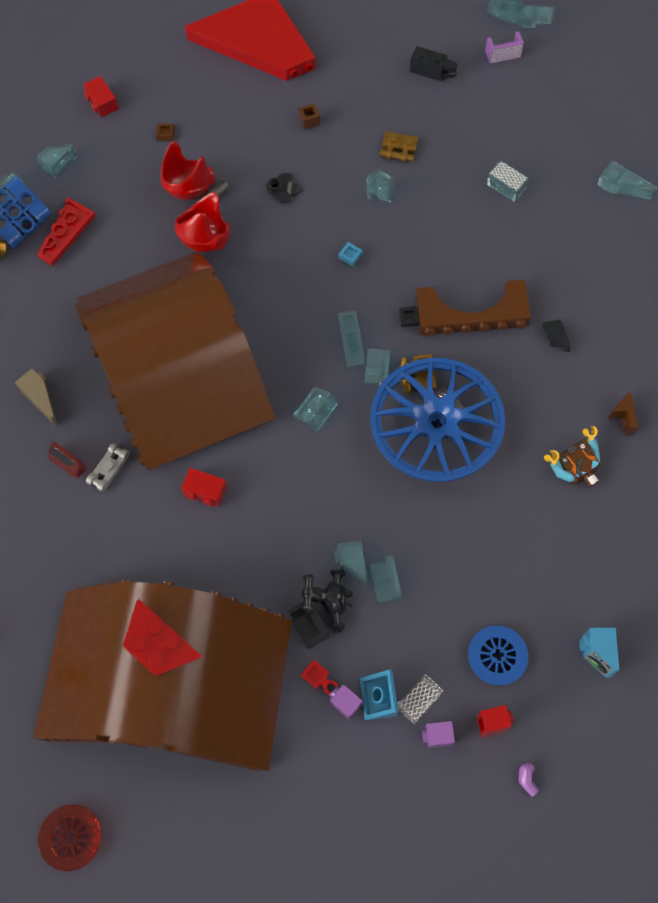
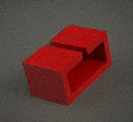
(100, 96)
(204, 486)
(494, 721)

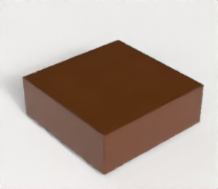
(165, 132)

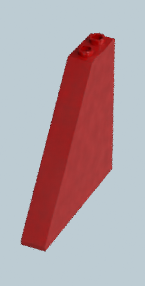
(256, 35)

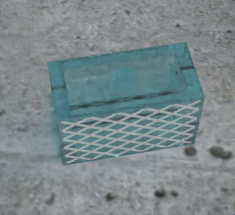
(507, 180)

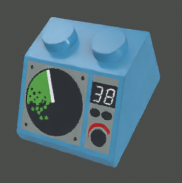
(601, 650)

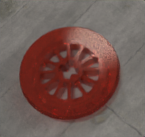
(47, 832)

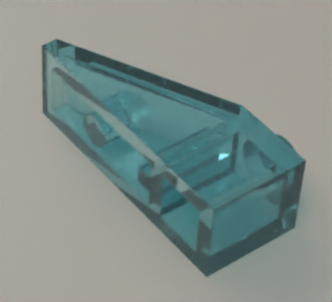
(624, 182)

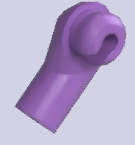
(525, 778)

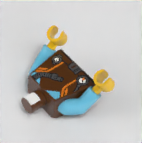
(578, 461)

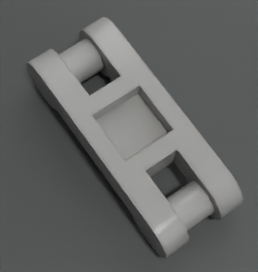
(108, 467)

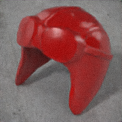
(185, 177)
(203, 226)

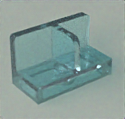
(377, 366)
(385, 580)

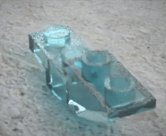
(518, 14)

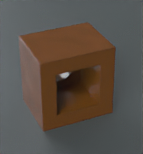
(309, 116)

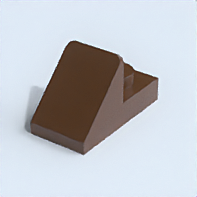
(626, 411)

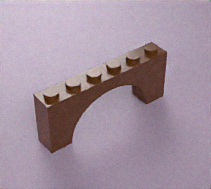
(438, 318)

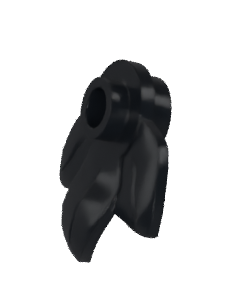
(285, 187)

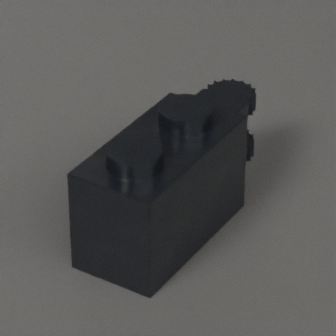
(432, 64)

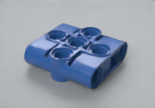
(35, 209)

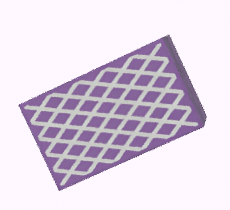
(504, 51)

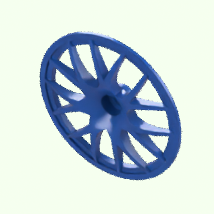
(441, 412)

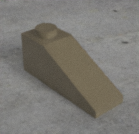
(36, 390)

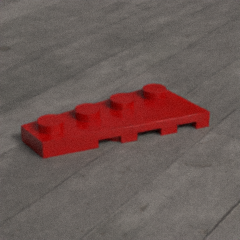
(65, 231)

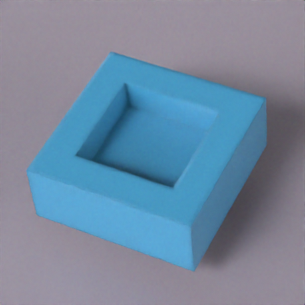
(350, 254)

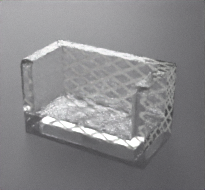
(419, 699)

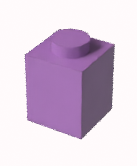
(345, 701)
(438, 734)

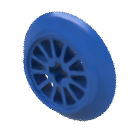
(511, 638)

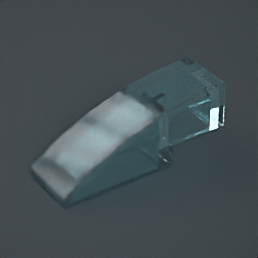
(351, 338)

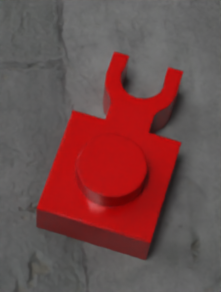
(317, 676)

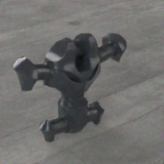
(331, 598)

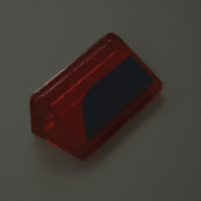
(66, 460)

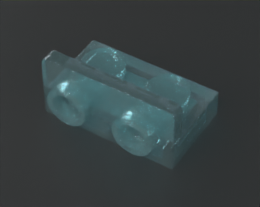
(380, 185)
(316, 408)

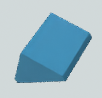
(379, 695)

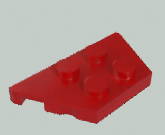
(156, 643)

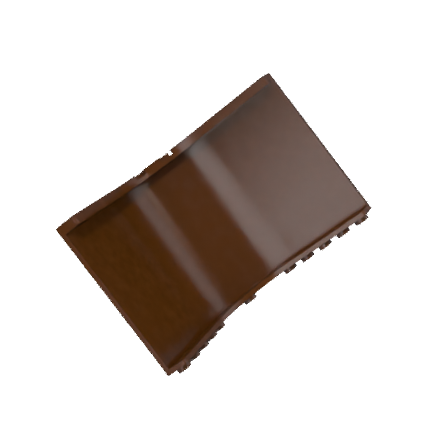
(175, 359)
(205, 709)

